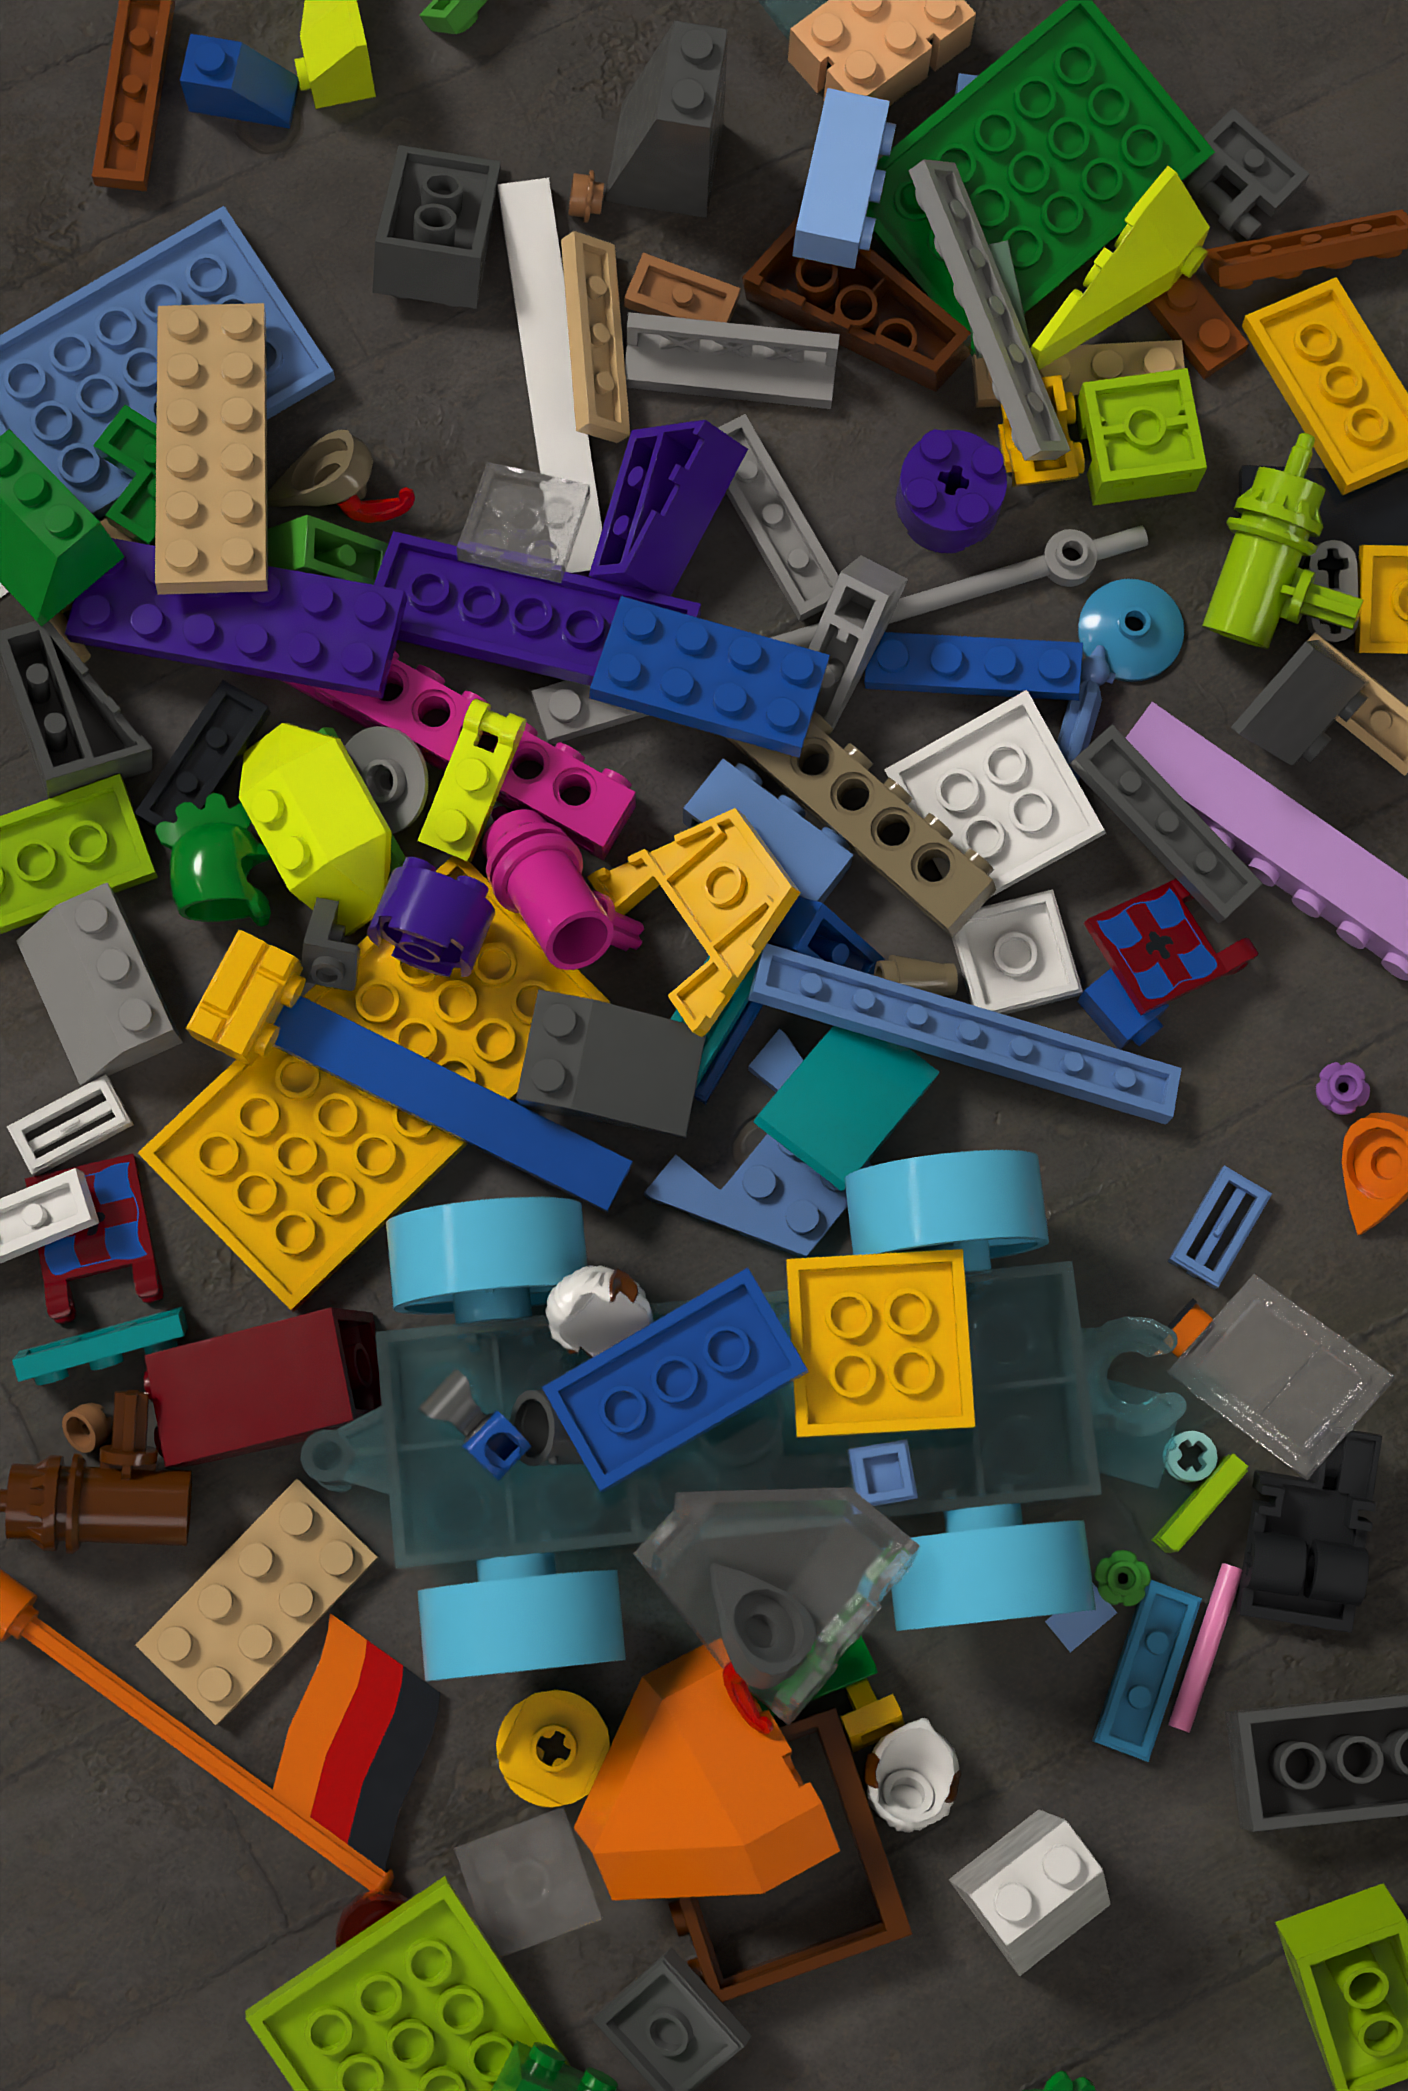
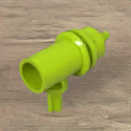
(1261, 567)

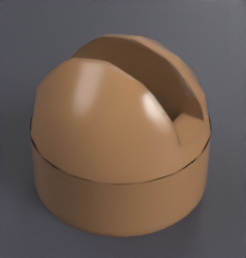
(79, 1435)

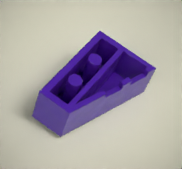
(664, 503)

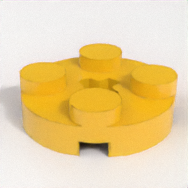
(522, 1759)

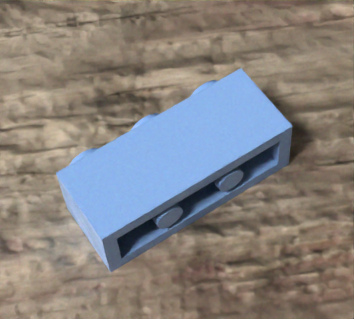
(843, 179)

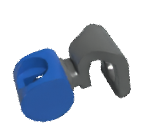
(488, 1438)

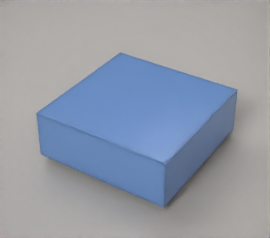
(883, 1472)

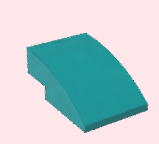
(845, 1101)

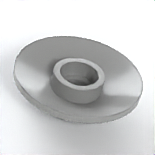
(386, 751)

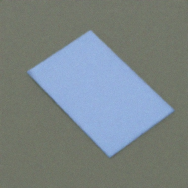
(1077, 1626)

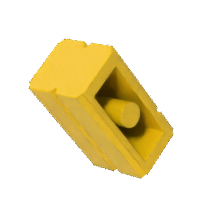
(247, 998)

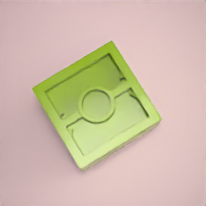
(1141, 436)

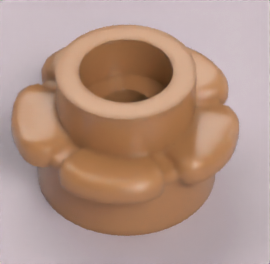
(585, 196)

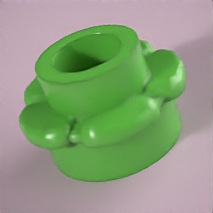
(1107, 1574)

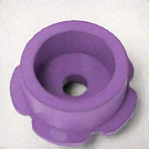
(1330, 1095)

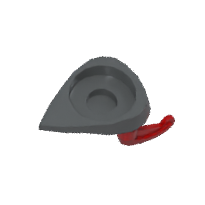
(763, 1635)

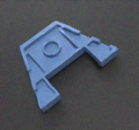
(773, 1191)

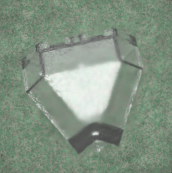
(811, 1542)

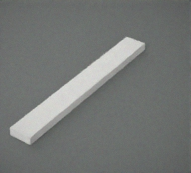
(544, 341)

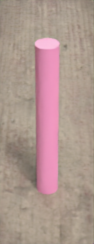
(1205, 1648)

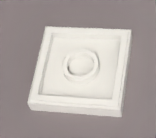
(1017, 955)

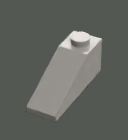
(852, 630)

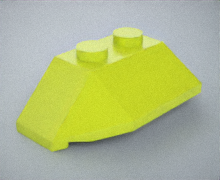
(317, 821)

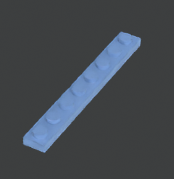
(965, 1034)

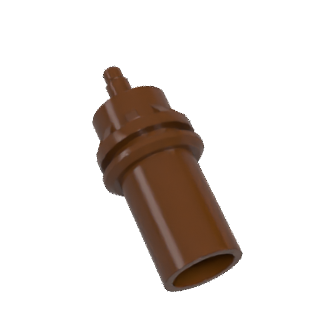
(110, 1503)

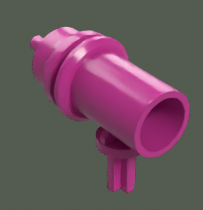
(539, 876)

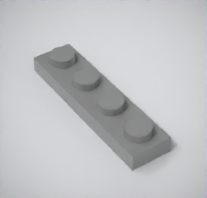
(779, 526)

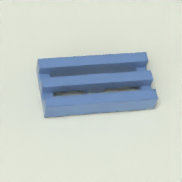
(1195, 1267)

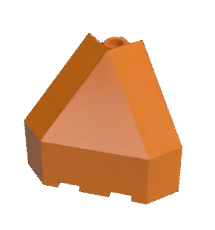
(699, 1795)

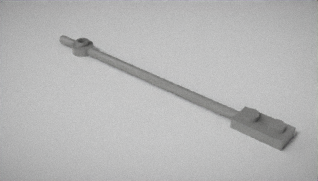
(570, 713)

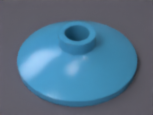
(1130, 653)

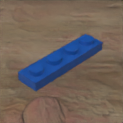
(976, 666)

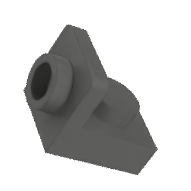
(325, 955)

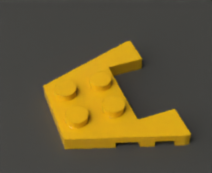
(726, 893)

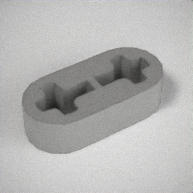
(1344, 581)

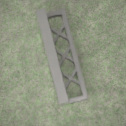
(730, 360)

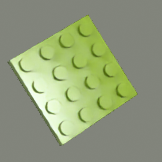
(401, 2007)

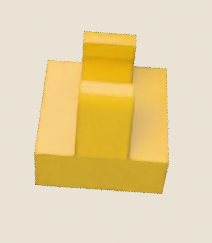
(870, 1716)

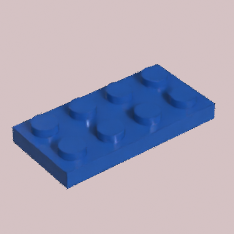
(709, 676)
(675, 1380)

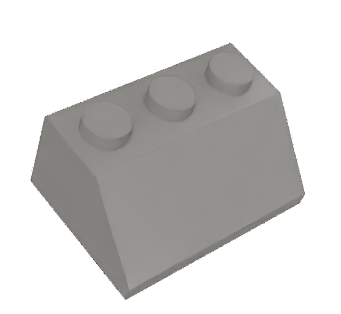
(97, 985)

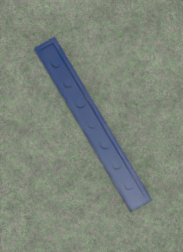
(452, 1103)

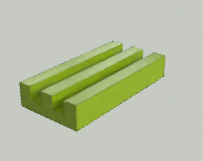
(1200, 1504)

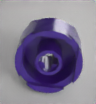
(958, 463)
(432, 918)

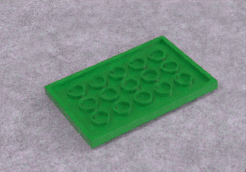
(1049, 152)

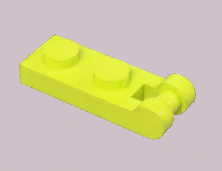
(472, 782)

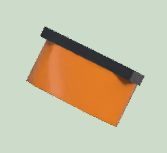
(1188, 1325)

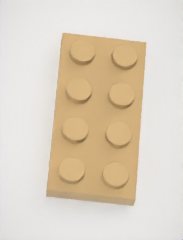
(257, 1601)

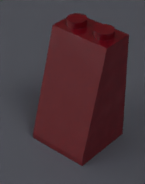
(263, 1386)

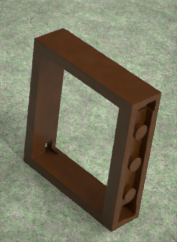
(893, 1919)

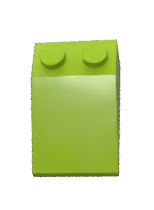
(1354, 1985)

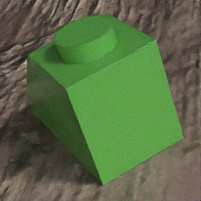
(325, 550)

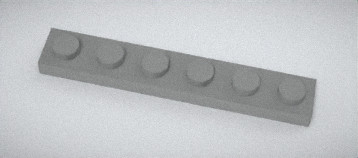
(989, 311)

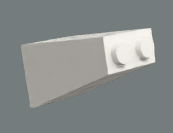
(1033, 1888)

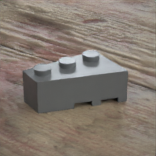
(64, 714)

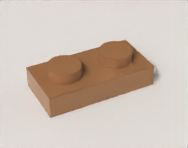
(679, 292)

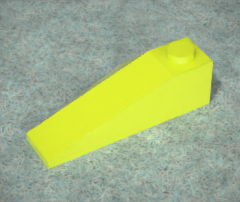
(334, 53)
(1151, 253)

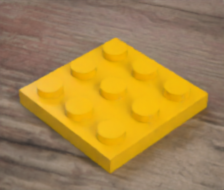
(881, 1343)

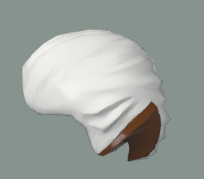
(596, 1309)
(912, 1776)

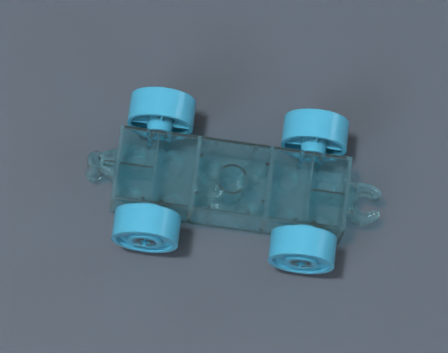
(491, 1260)

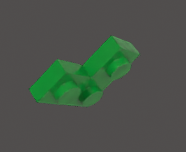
(131, 447)

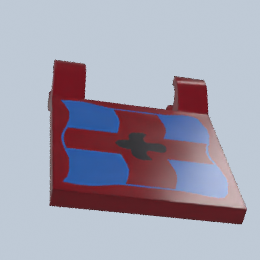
(1161, 948)
(113, 1244)

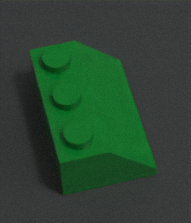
(47, 536)

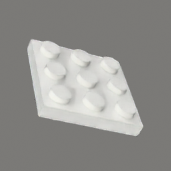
(1001, 792)

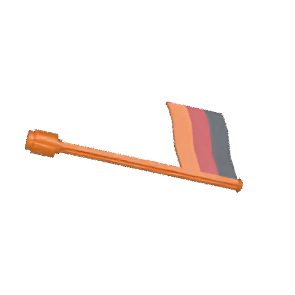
(343, 1754)

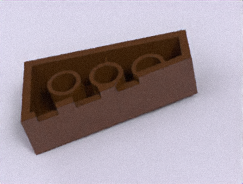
(868, 306)

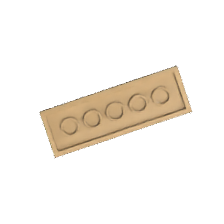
(211, 449)

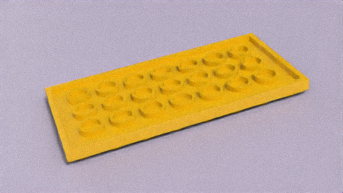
(312, 1167)

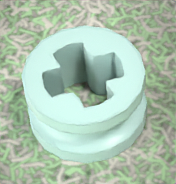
(1207, 1458)

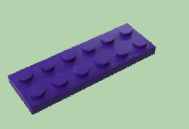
(506, 614)
(296, 632)

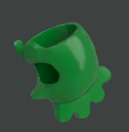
(211, 862)

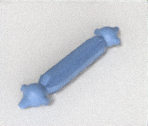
(1082, 714)

